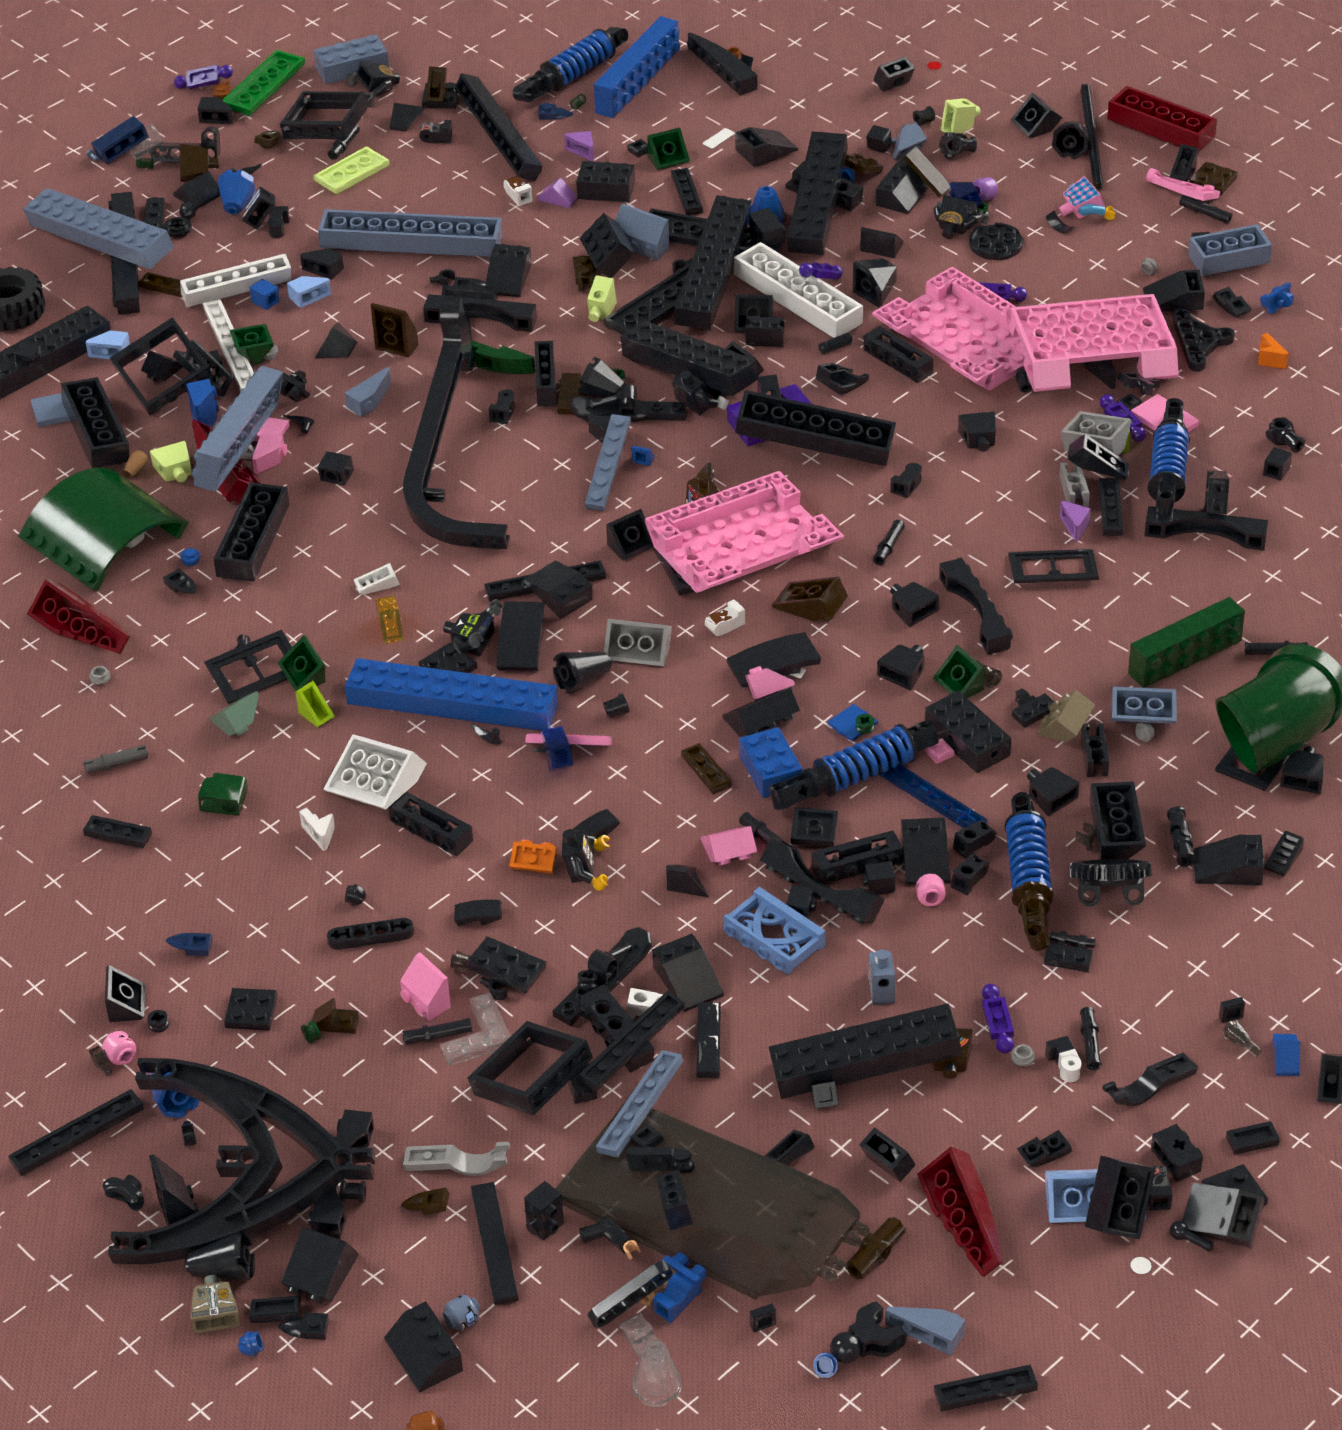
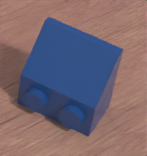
(202, 401)

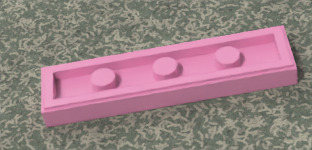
(574, 739)

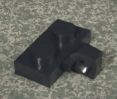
(1132, 379)
(1030, 707)

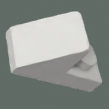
(318, 829)

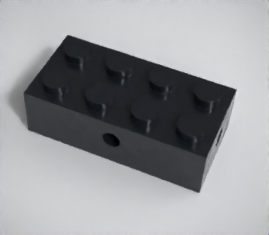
(969, 731)

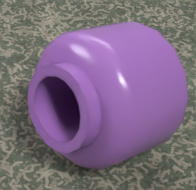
(986, 188)

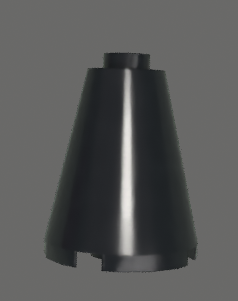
(579, 668)
(224, 1258)

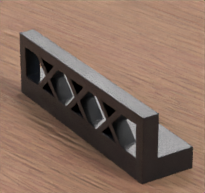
(191, 366)

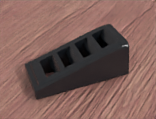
(1290, 842)
(791, 1147)

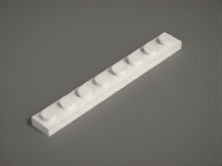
(221, 327)

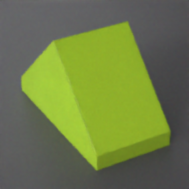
(313, 705)

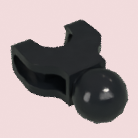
(867, 1337)

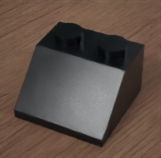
(1036, 117)
(751, 305)

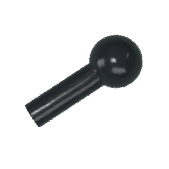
(1180, 1231)

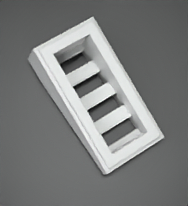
(383, 579)

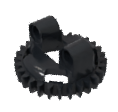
(1110, 872)

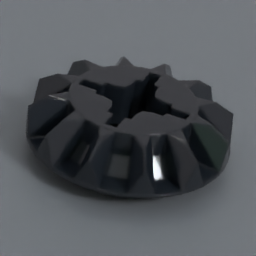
(172, 224)

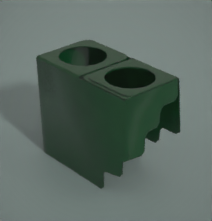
(223, 794)

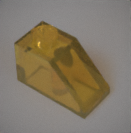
(389, 619)

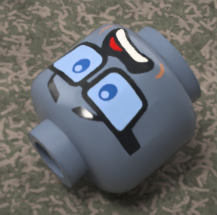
(461, 1312)

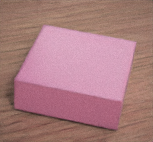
(940, 751)

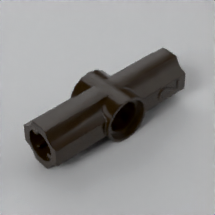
(875, 1248)

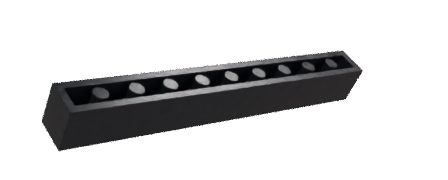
(498, 127)
(124, 273)

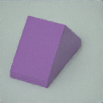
(580, 144)
(558, 194)
(1075, 518)

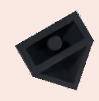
(403, 116)
(337, 343)
(684, 880)

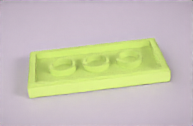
(351, 170)

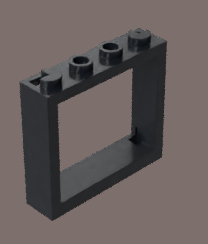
(294, 128)
(147, 343)
(547, 1084)

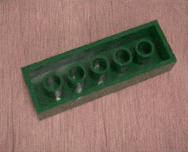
(1186, 642)

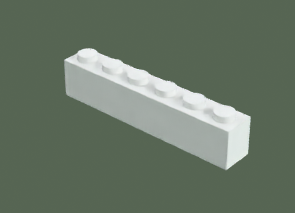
(234, 280)

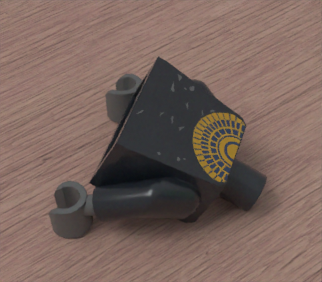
(375, 78)
(957, 215)

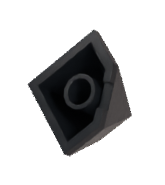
(873, 280)

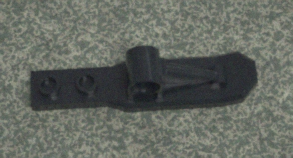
(626, 404)
(611, 970)

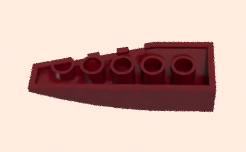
(238, 478)
(75, 618)
(963, 1207)

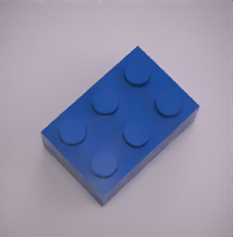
(768, 759)

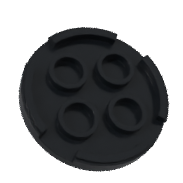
(996, 241)

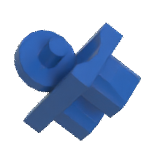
(1278, 298)

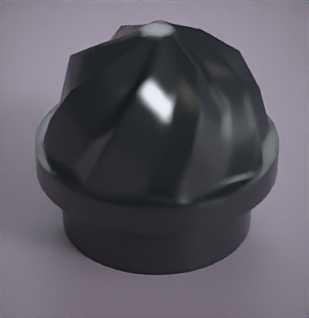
(188, 210)
(354, 894)

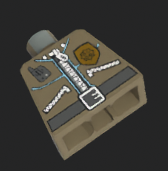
(213, 1306)

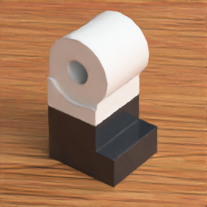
(1065, 1056)

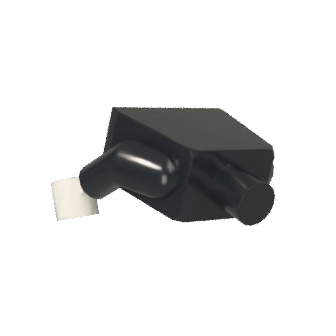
(693, 392)

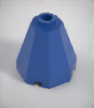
(235, 190)
(767, 198)
(173, 1103)

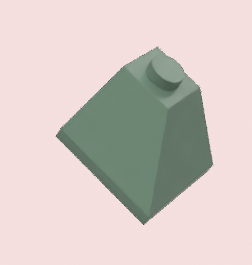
(237, 715)

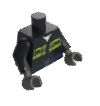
(473, 631)

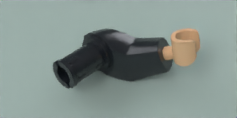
(613, 1232)

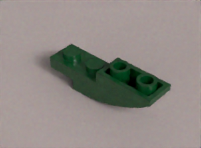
(502, 360)

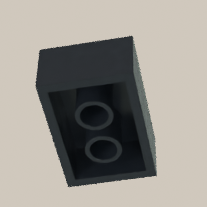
(605, 181)
(607, 245)

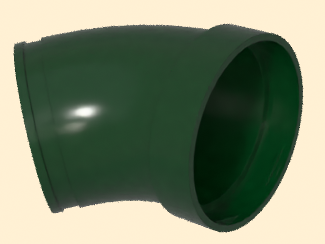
(1282, 706)

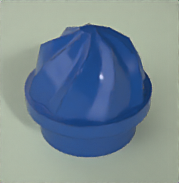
(848, 174)
(250, 1343)

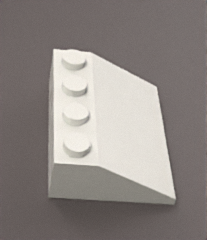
(374, 772)

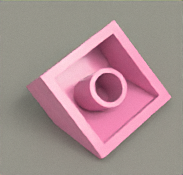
(729, 844)
(425, 988)

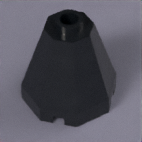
(1070, 139)
(600, 380)

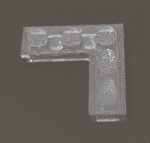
(490, 1038)

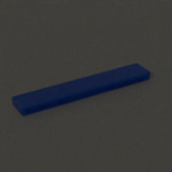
(932, 796)

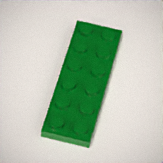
(263, 82)

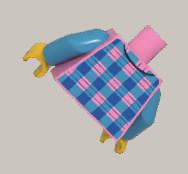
(1085, 200)

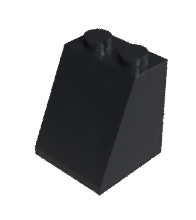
(318, 1266)

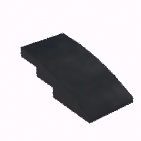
(520, 635)
(781, 655)

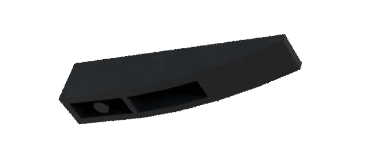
(724, 64)

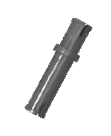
(114, 759)

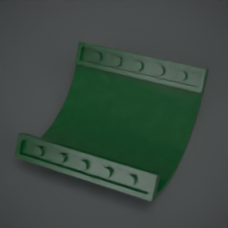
(92, 519)

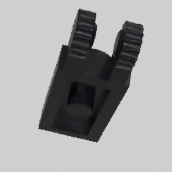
(659, 1159)

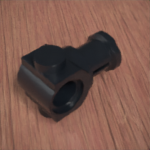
(957, 144)
(1282, 432)

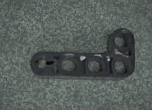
(213, 144)

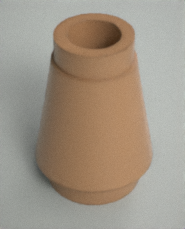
(135, 463)

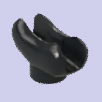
(125, 1190)

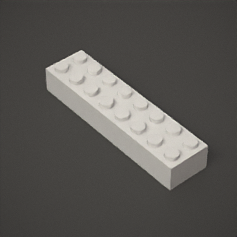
(804, 296)

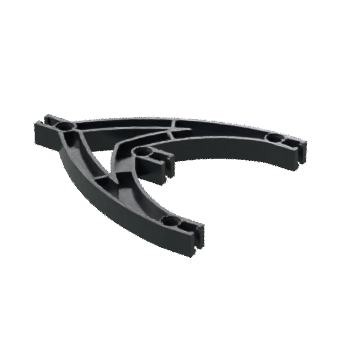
(243, 1203)

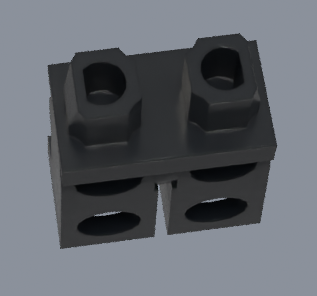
(1217, 494)

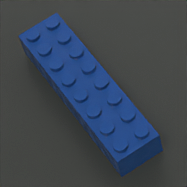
(636, 67)

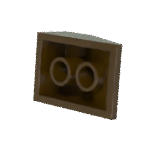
(393, 330)
(812, 598)

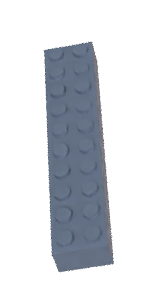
(98, 228)
(409, 232)
(237, 428)

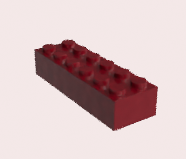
(1161, 118)

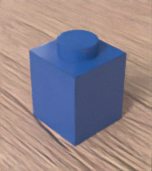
(264, 294)

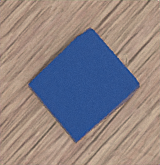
(642, 455)

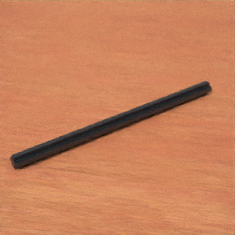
(1092, 142)

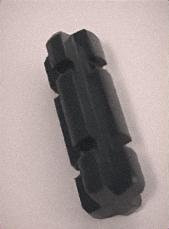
(835, 343)

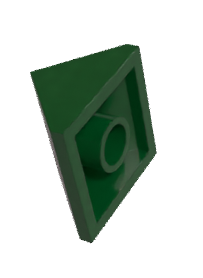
(667, 148)
(252, 342)
(303, 665)
(961, 673)

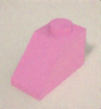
(268, 452)
(765, 682)

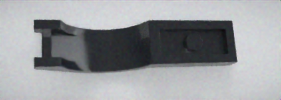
(1152, 1080)

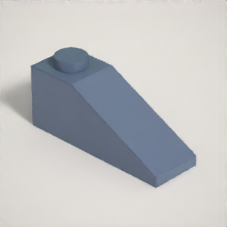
(369, 393)
(931, 1326)

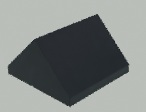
(199, 190)
(880, 242)
(628, 535)
(123, 996)

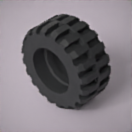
(20, 298)

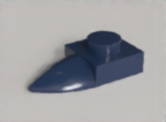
(550, 111)
(193, 943)

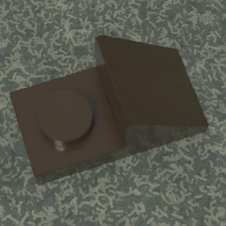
(436, 84)
(335, 1020)

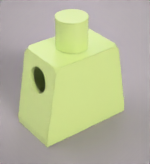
(959, 115)
(601, 305)
(172, 461)

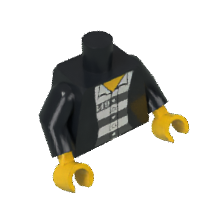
(579, 857)

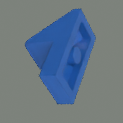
(1286, 1054)

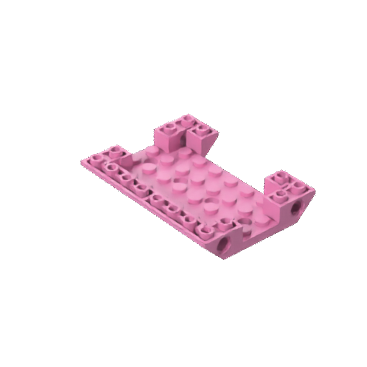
(960, 326)
(1050, 355)
(699, 533)

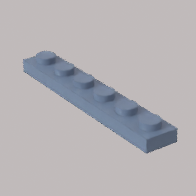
(607, 462)
(639, 1103)

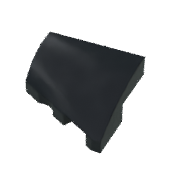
(839, 378)

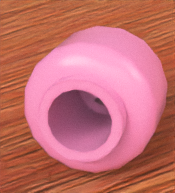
(930, 890)
(119, 1048)

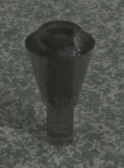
(992, 676)
(459, 962)
(1237, 1034)

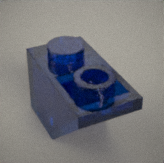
(965, 191)
(557, 749)

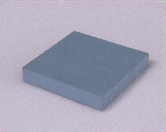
(49, 410)

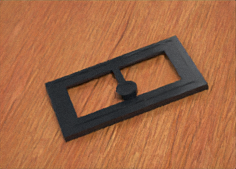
(1053, 575)
(214, 666)
(1225, 767)

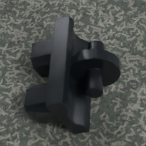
(296, 384)

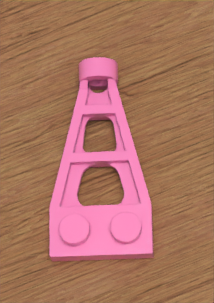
(1189, 189)

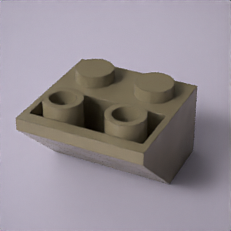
(1066, 717)

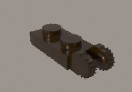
(583, 271)

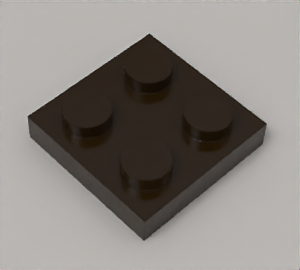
(860, 164)
(1215, 176)

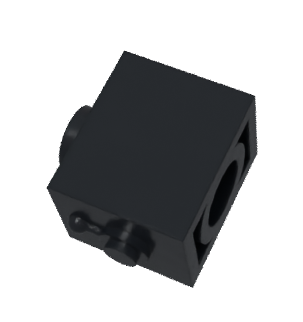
(335, 468)

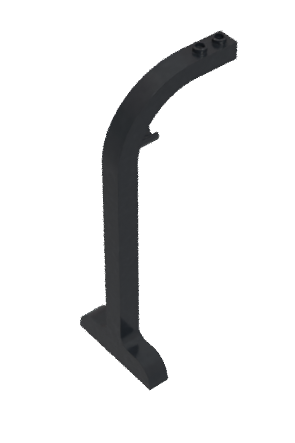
(454, 357)

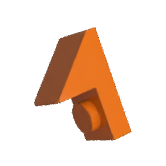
(1272, 353)

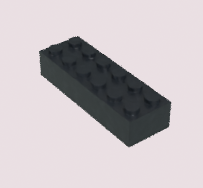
(95, 422)
(251, 532)

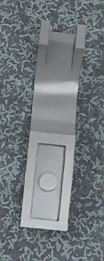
(449, 1157)

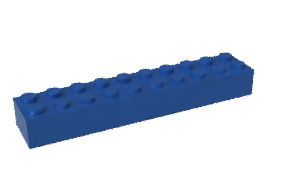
(451, 694)

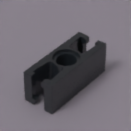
(1094, 750)

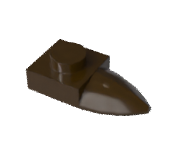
(267, 139)
(428, 1201)

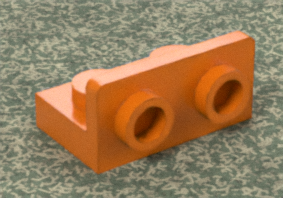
(533, 856)

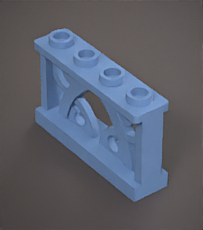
(768, 948)

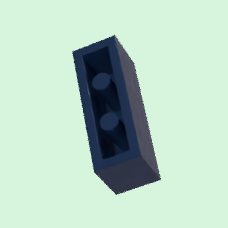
(120, 140)

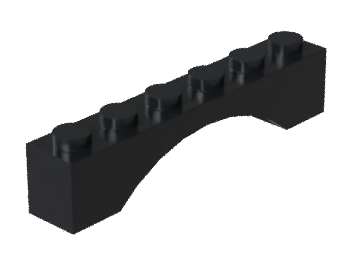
(513, 314)
(1245, 531)
(959, 580)
(787, 860)
(329, 1213)

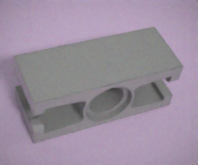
(1074, 484)

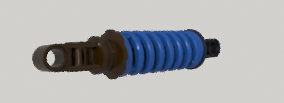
(1029, 869)

